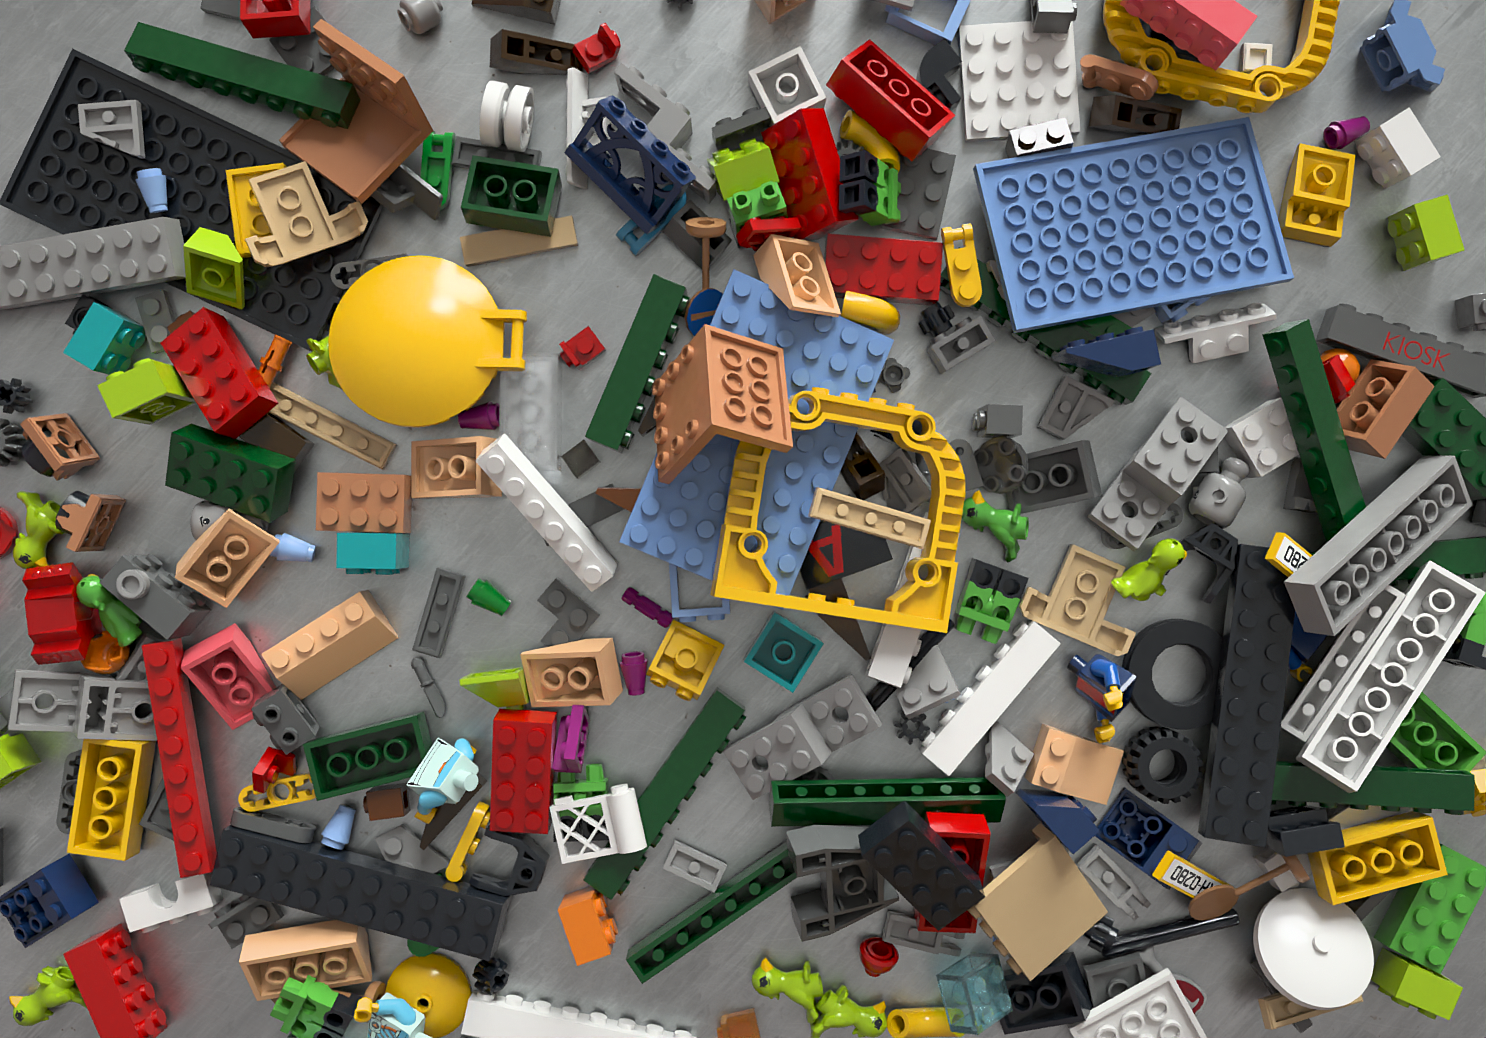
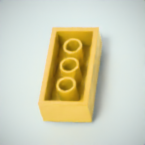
(111, 798)
(1379, 858)

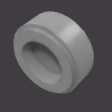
(133, 584)

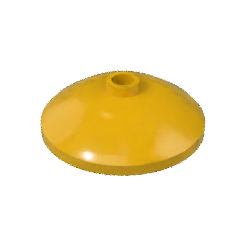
(440, 983)

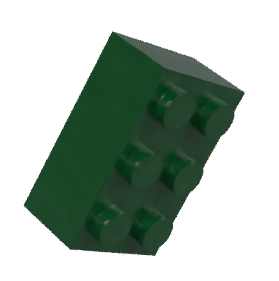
(511, 195)

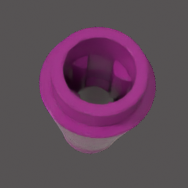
(1343, 132)
(480, 417)
(634, 672)

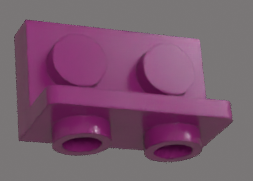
(571, 741)

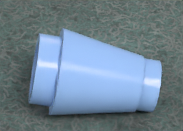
(153, 189)
(293, 549)
(339, 828)

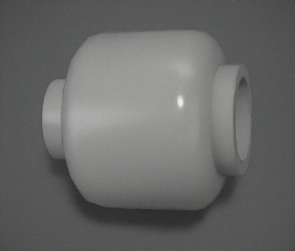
(420, 14)

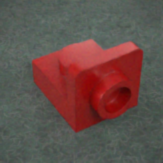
(598, 49)
(581, 349)
(270, 765)

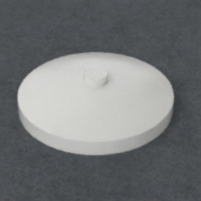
(1313, 949)

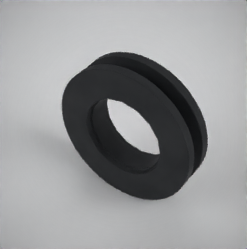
(1140, 660)

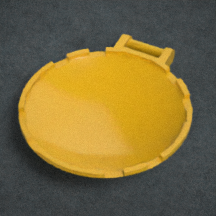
(420, 341)

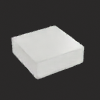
(1254, 56)

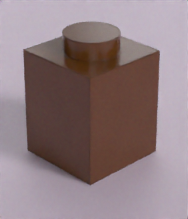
(387, 802)

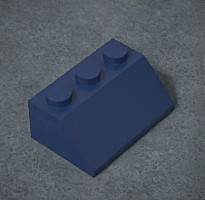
(1062, 816)

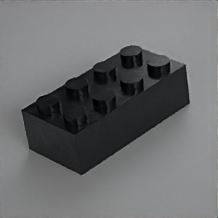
(921, 865)

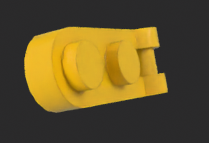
(962, 265)
(468, 843)

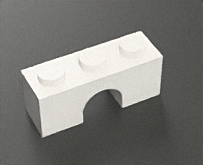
(149, 907)

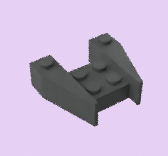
(848, 882)

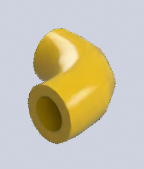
(863, 134)
(870, 312)
(919, 1023)

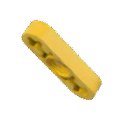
(261, 804)

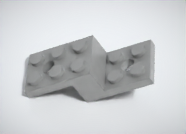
(669, 123)
(1157, 473)
(82, 704)
(802, 737)

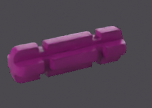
(647, 607)

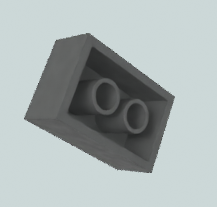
(167, 605)

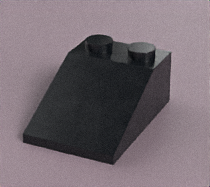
(1048, 1000)

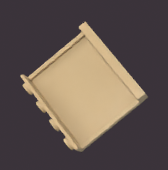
(1038, 906)

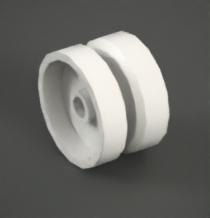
(506, 116)

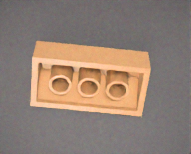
(330, 645)
(326, 950)

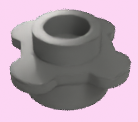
(900, 371)

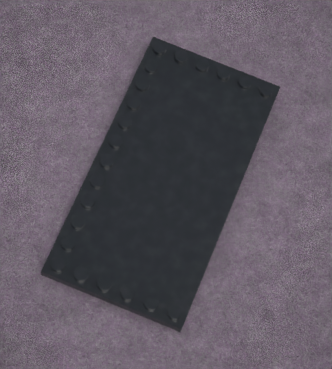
(87, 185)

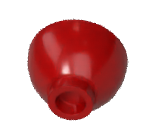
(877, 956)

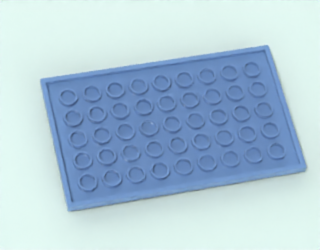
(1132, 224)
(685, 517)

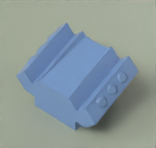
(1402, 52)

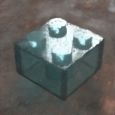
(974, 993)

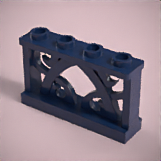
(655, 157)

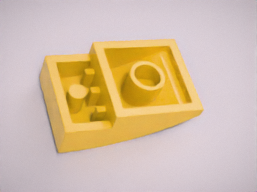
(1316, 195)

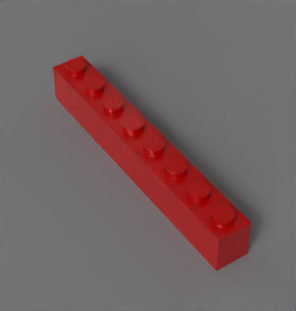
(180, 757)

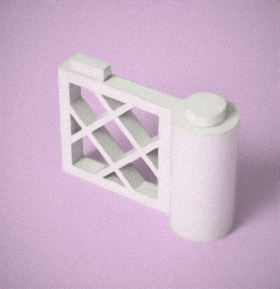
(621, 820)

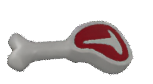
(1191, 990)

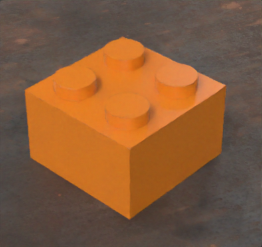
(587, 924)

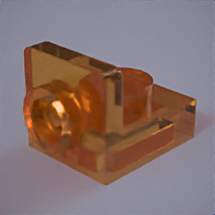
(739, 1025)

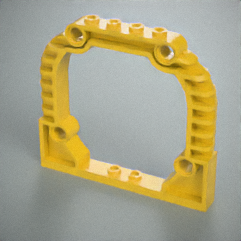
(1225, 86)
(918, 602)

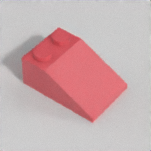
(228, 674)

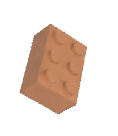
(1382, 406)
(363, 502)

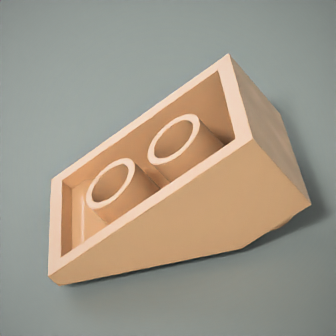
(797, 275)
(449, 469)
(225, 557)
(573, 674)
(1073, 765)

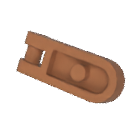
(1117, 77)

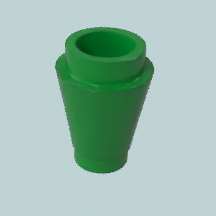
(488, 597)

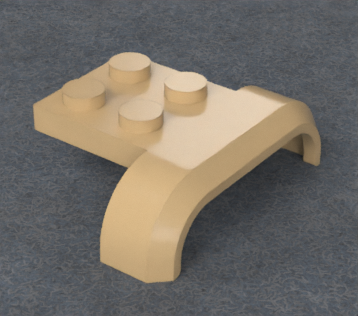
(298, 217)
(1081, 602)

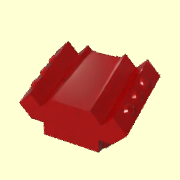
(56, 617)

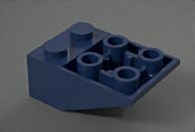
(1118, 356)
(1144, 834)
(47, 900)

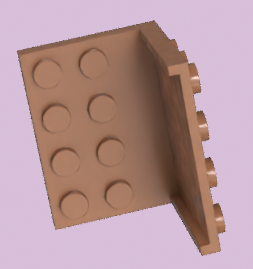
(382, 131)
(720, 388)

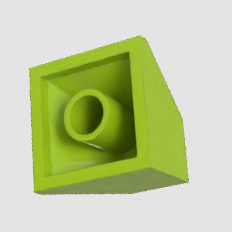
(214, 268)
(499, 687)

